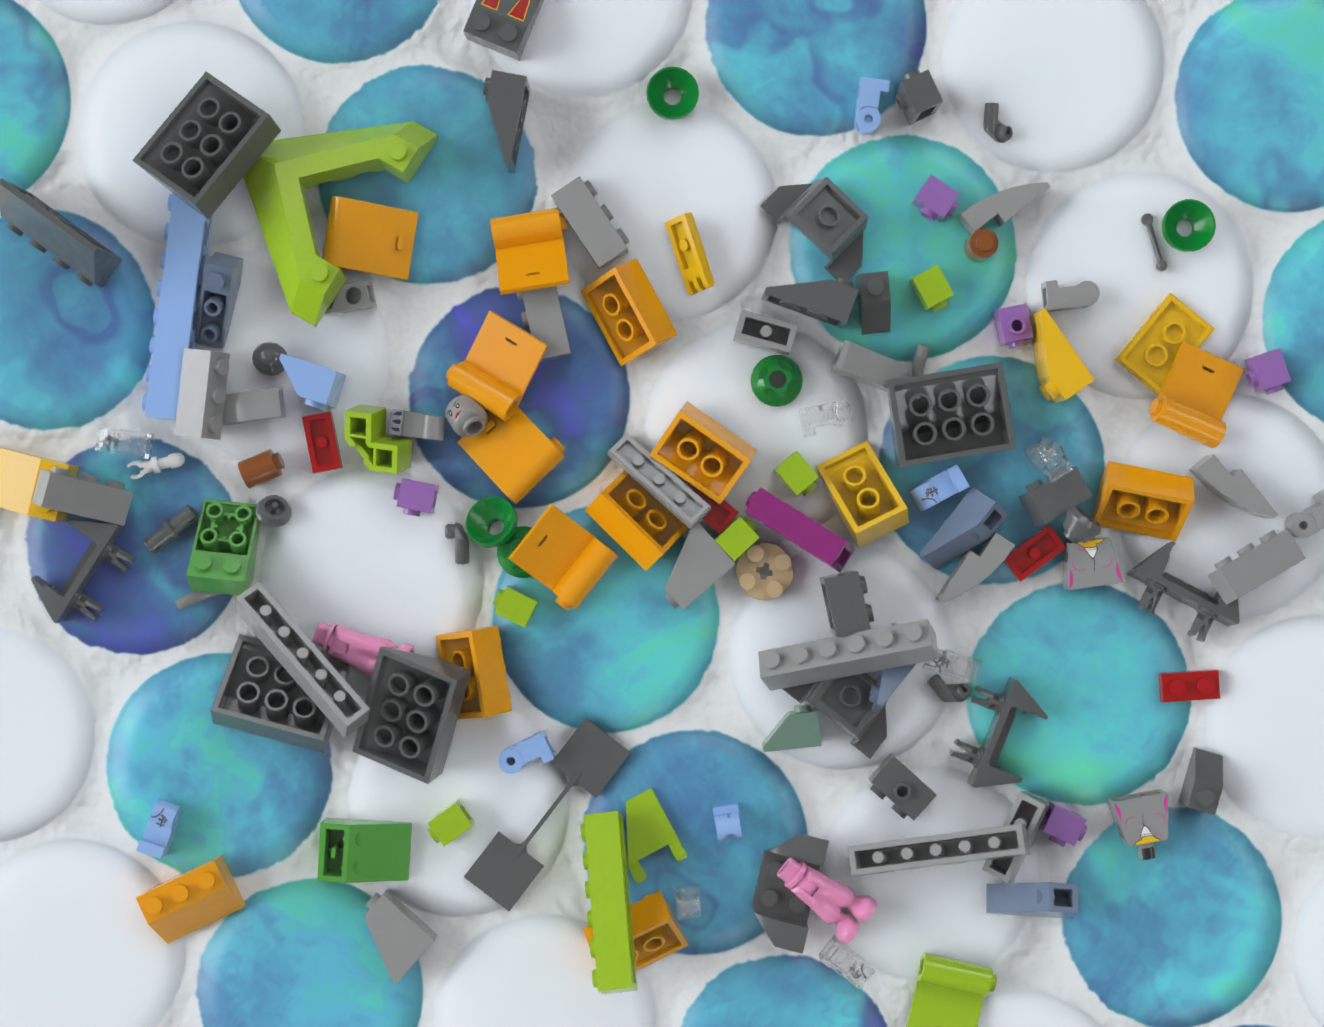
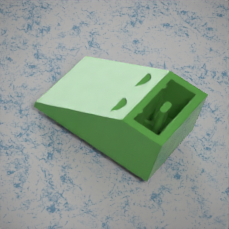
(224, 548)
(363, 850)

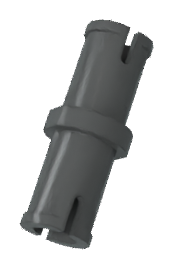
(171, 529)

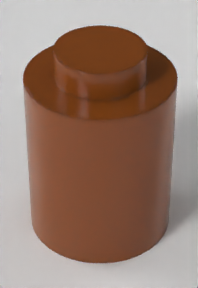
(981, 245)
(261, 468)

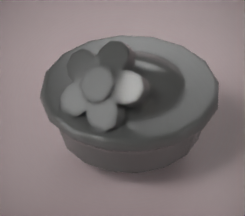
(267, 360)
(273, 511)

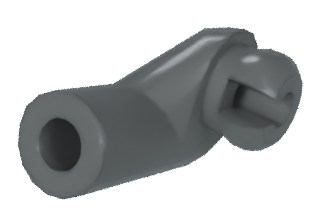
(993, 127)
(458, 533)
(949, 692)

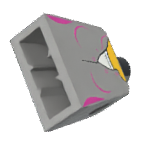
(1090, 564)
(1141, 820)

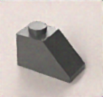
(874, 302)
(1203, 781)

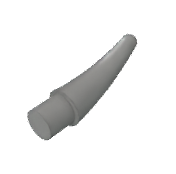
(920, 359)
(193, 598)

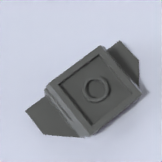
(825, 219)
(848, 705)
(774, 904)

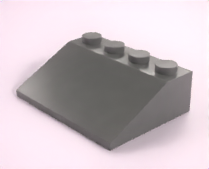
(207, 144)
(56, 234)
(950, 414)
(267, 701)
(412, 712)

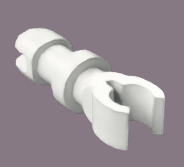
(157, 464)

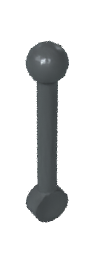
(1146, 220)

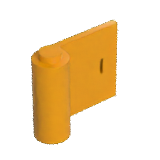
(365, 236)
(530, 250)
(496, 368)
(1194, 397)
(514, 453)
(567, 558)

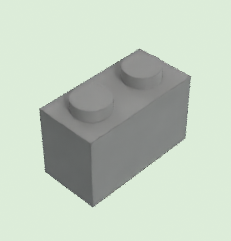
(765, 332)

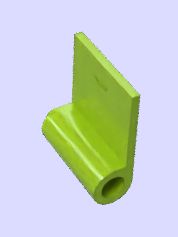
(949, 992)

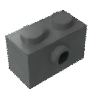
(918, 96)
(1049, 500)
(901, 787)

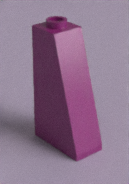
(799, 529)

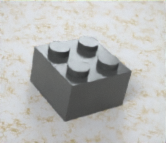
(846, 602)

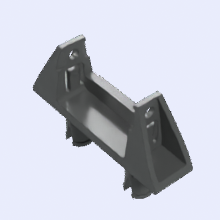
(1159, 582)
(61, 602)
(1004, 708)

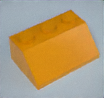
(628, 312)
(703, 452)
(1143, 500)
(636, 520)
(482, 654)
(191, 900)
(654, 930)

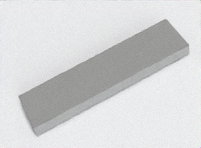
(659, 481)

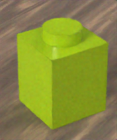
(932, 289)
(797, 474)
(738, 537)
(514, 605)
(450, 823)

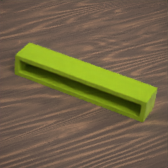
(610, 903)

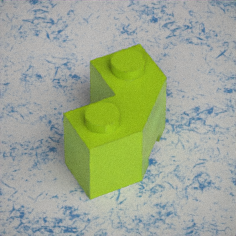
(367, 433)

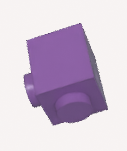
(936, 200)
(1013, 325)
(1267, 371)
(416, 496)
(1063, 825)

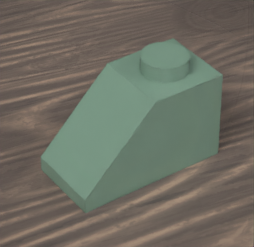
(795, 730)

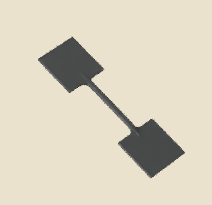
(506, 867)

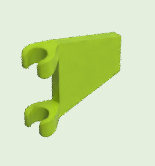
(648, 831)

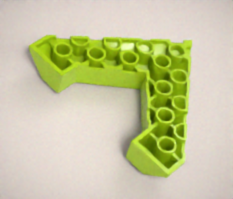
(281, 204)

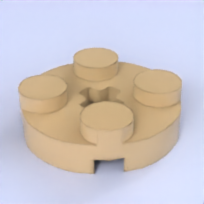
(773, 585)

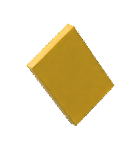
(1158, 340)

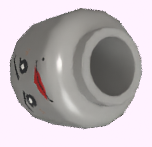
(466, 416)

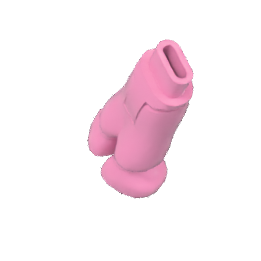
(353, 647)
(827, 898)

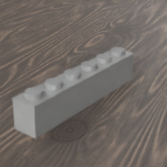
(848, 655)
(302, 659)
(939, 850)

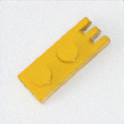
(690, 253)

